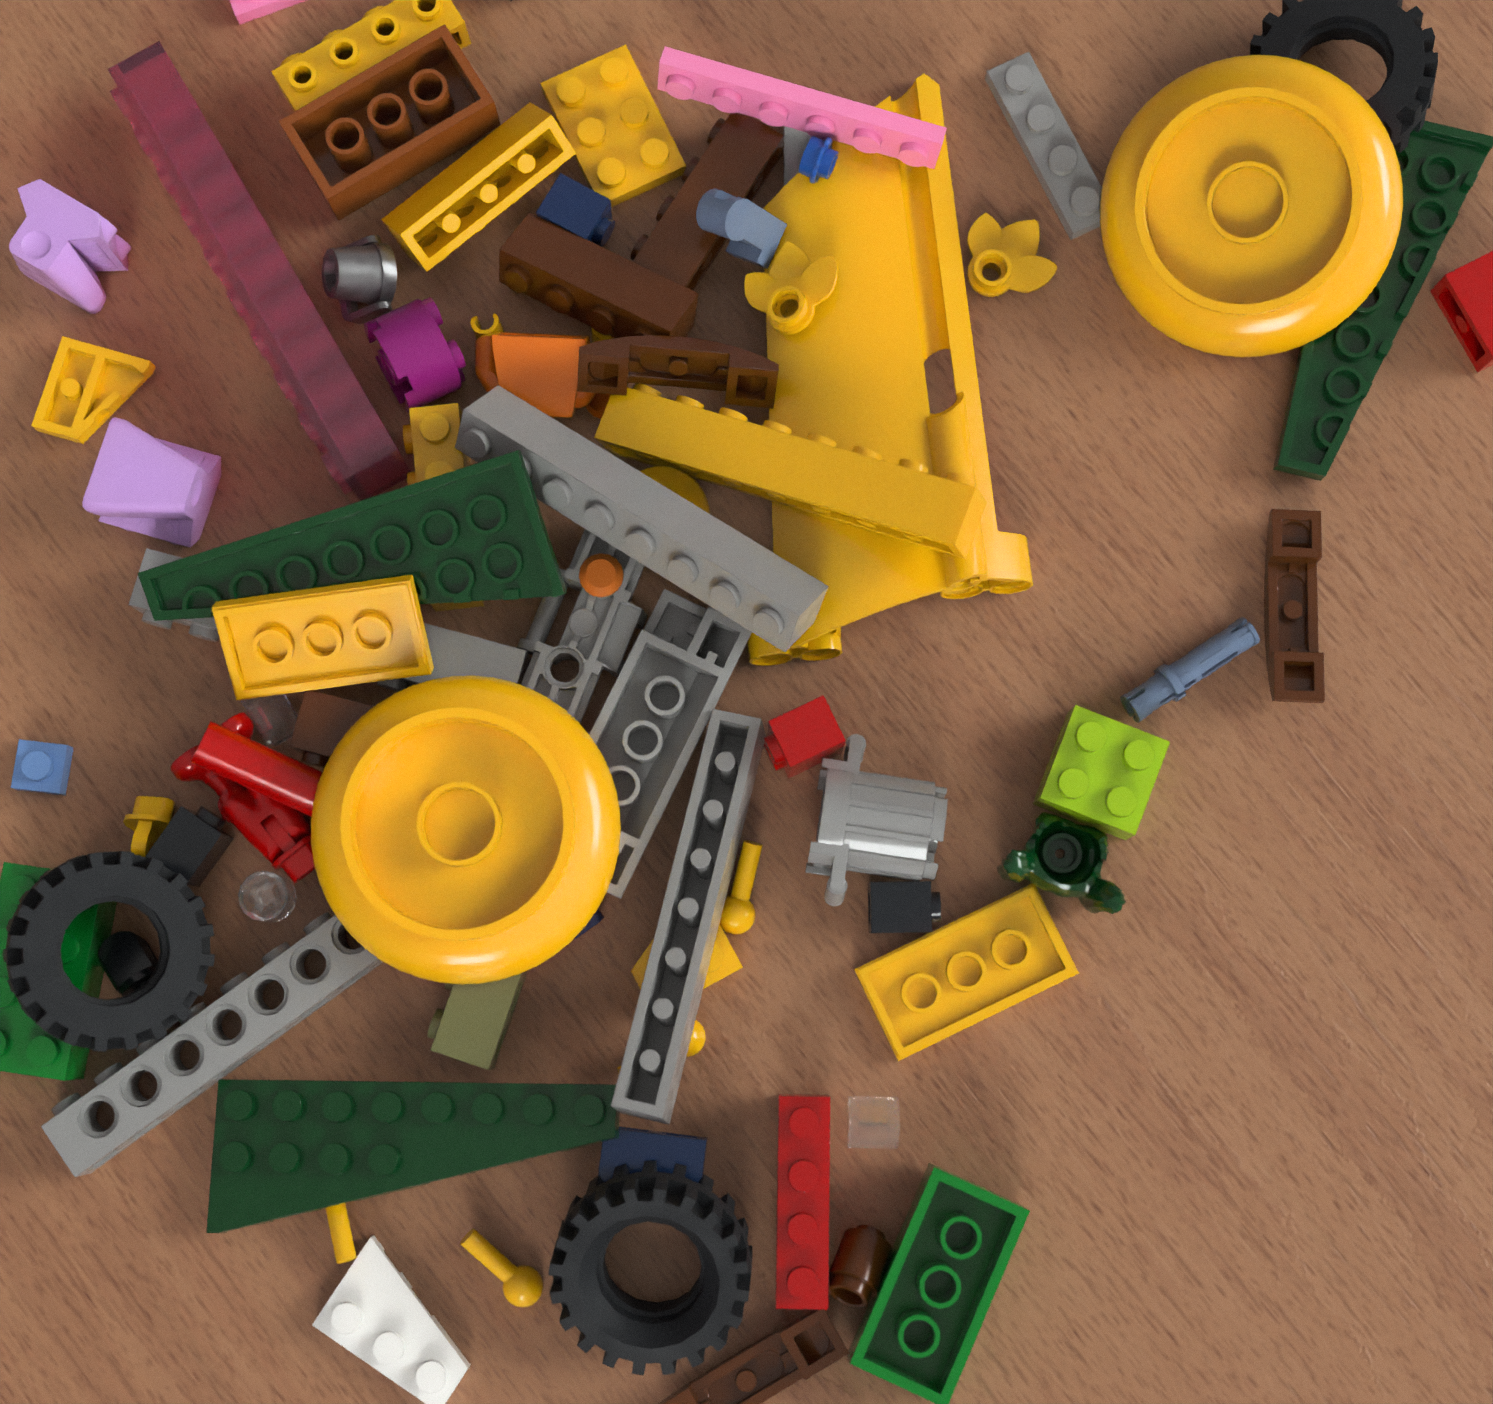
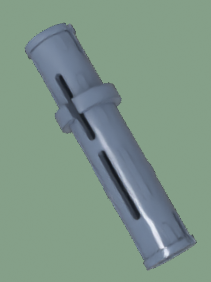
(1173, 680)

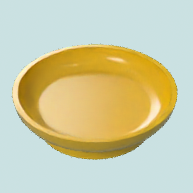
(1251, 206)
(465, 829)

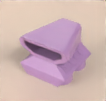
(65, 245)
(152, 485)

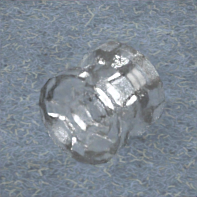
(257, 892)

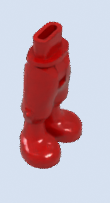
(268, 825)

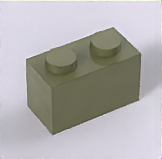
(476, 1020)

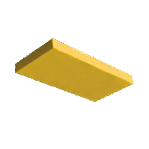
(323, 637)
(965, 971)

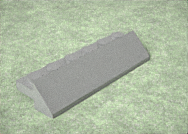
(661, 713)

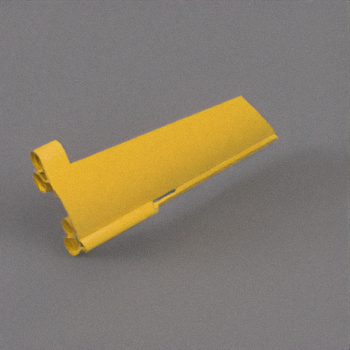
(864, 380)

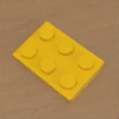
(614, 126)

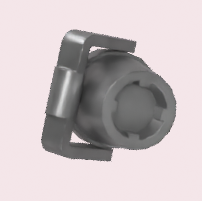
(361, 273)

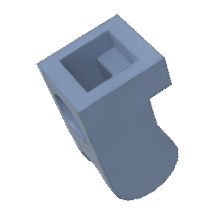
(751, 229)

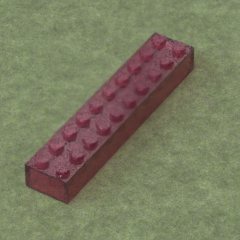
(256, 275)

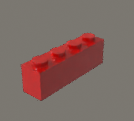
(803, 1202)

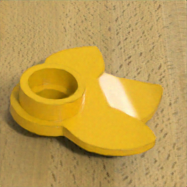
(1010, 253)
(791, 283)

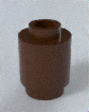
(859, 1266)

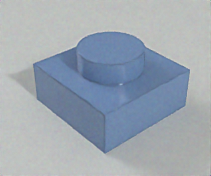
(42, 767)

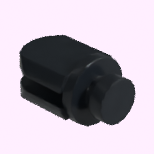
(127, 961)

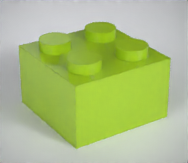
(1101, 772)

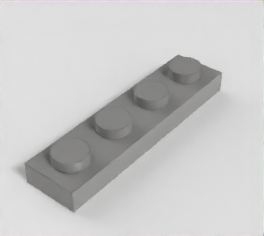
(1047, 143)

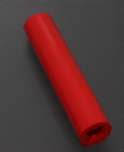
(258, 767)

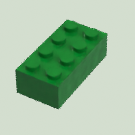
(23, 1043)
(937, 1285)

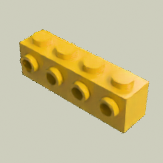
(362, 45)
(479, 186)
(432, 442)

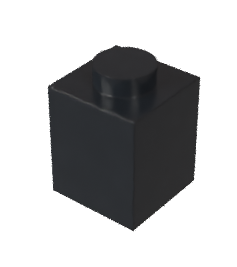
(191, 844)
(902, 907)

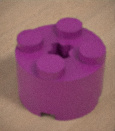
(415, 353)

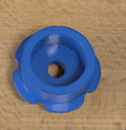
(818, 159)

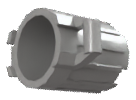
(874, 824)

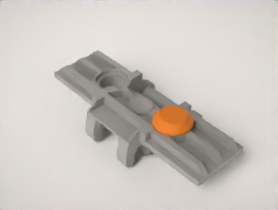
(595, 630)

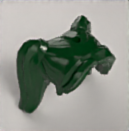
(1072, 875)

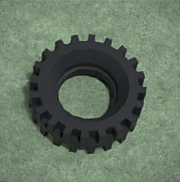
(1376, 23)
(38, 933)
(643, 1328)

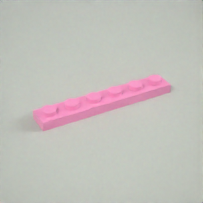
(800, 108)

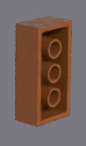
(391, 122)

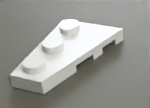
(391, 1329)

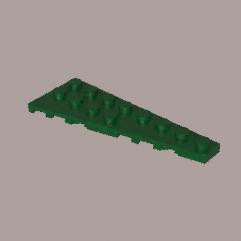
(1340, 366)
(457, 533)
(331, 1143)

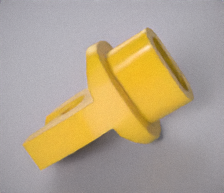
(148, 821)

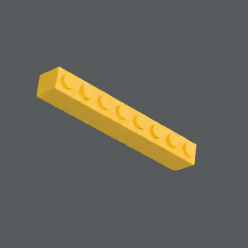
(794, 470)

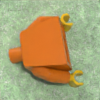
(533, 366)

